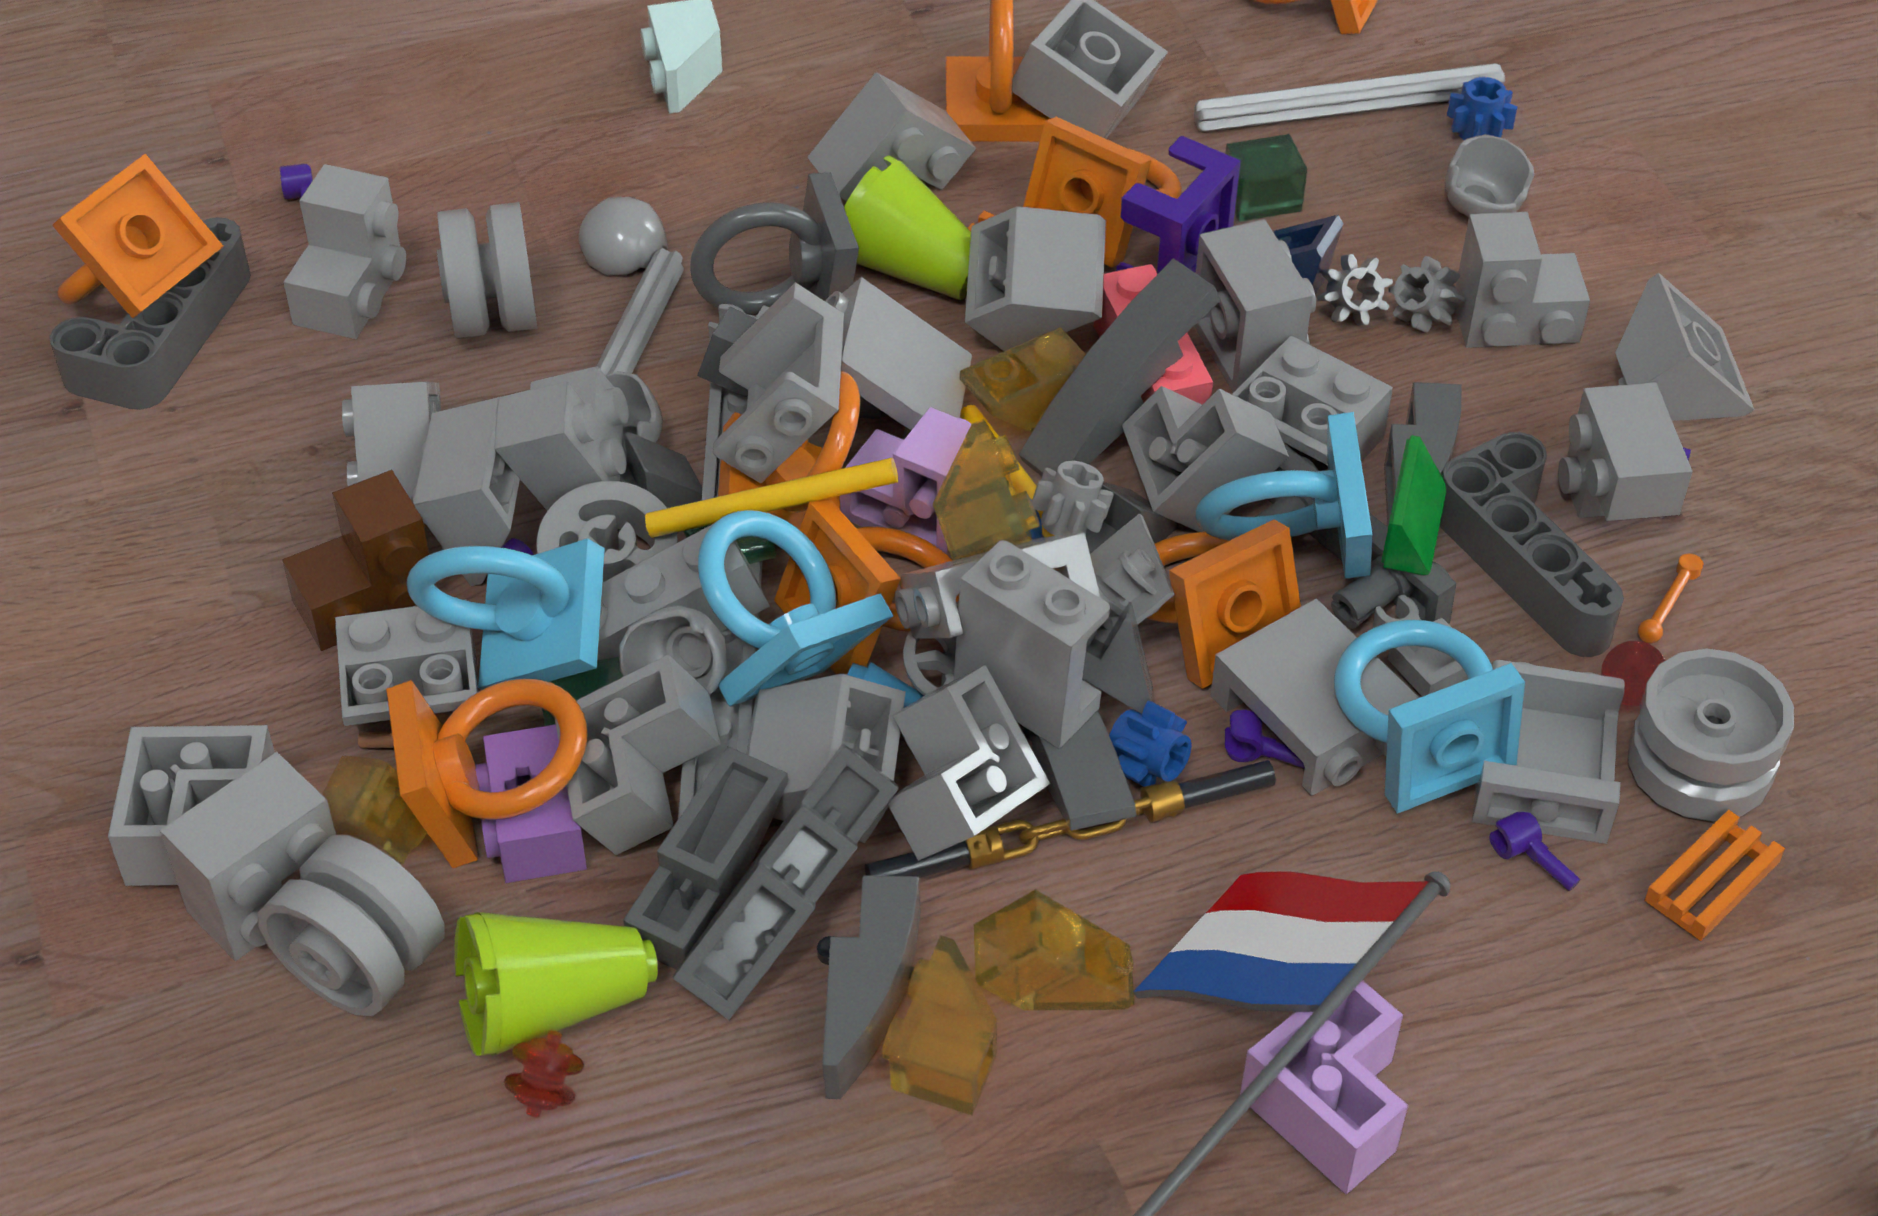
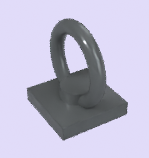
(820, 247)

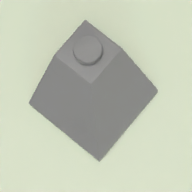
(1684, 354)

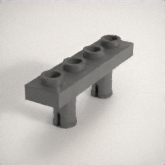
(1359, 599)

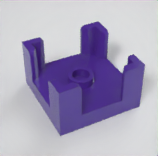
(1200, 209)

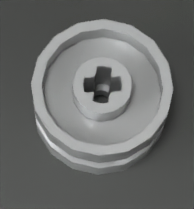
(485, 270)
(1710, 734)
(352, 925)

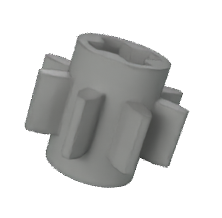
(1369, 284)
(1426, 294)
(1072, 499)

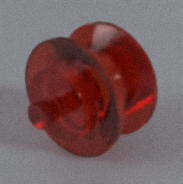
(1635, 665)
(544, 1074)

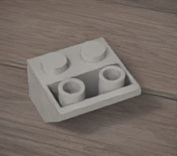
(1034, 274)
(1306, 386)
(463, 482)
(399, 647)
(808, 721)

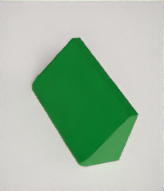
(1415, 512)

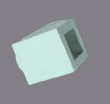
(684, 48)

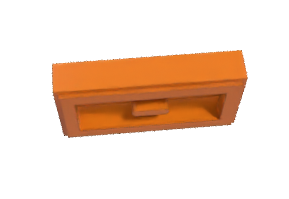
(1742, 843)

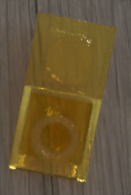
(1025, 378)
(979, 499)
(369, 806)
(1051, 958)
(947, 1035)

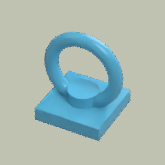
(1336, 496)
(536, 611)
(798, 641)
(1444, 736)

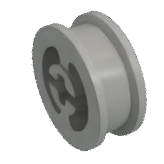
(596, 514)

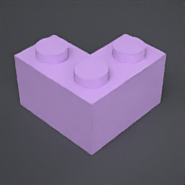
(921, 468)
(1329, 1092)

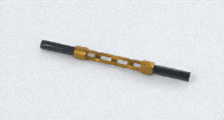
(1154, 802)

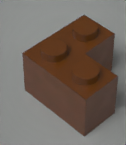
(365, 565)

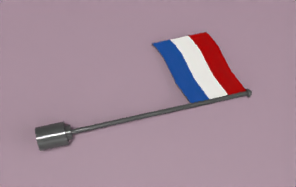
(1288, 948)

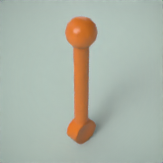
(1688, 568)

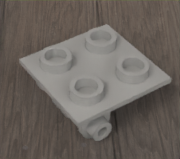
(1131, 571)

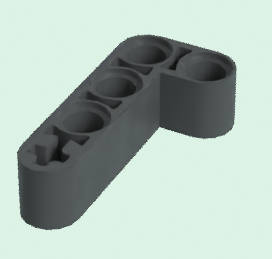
(146, 355)
(1539, 566)

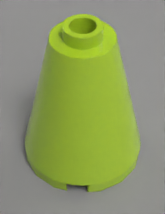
(908, 231)
(543, 975)

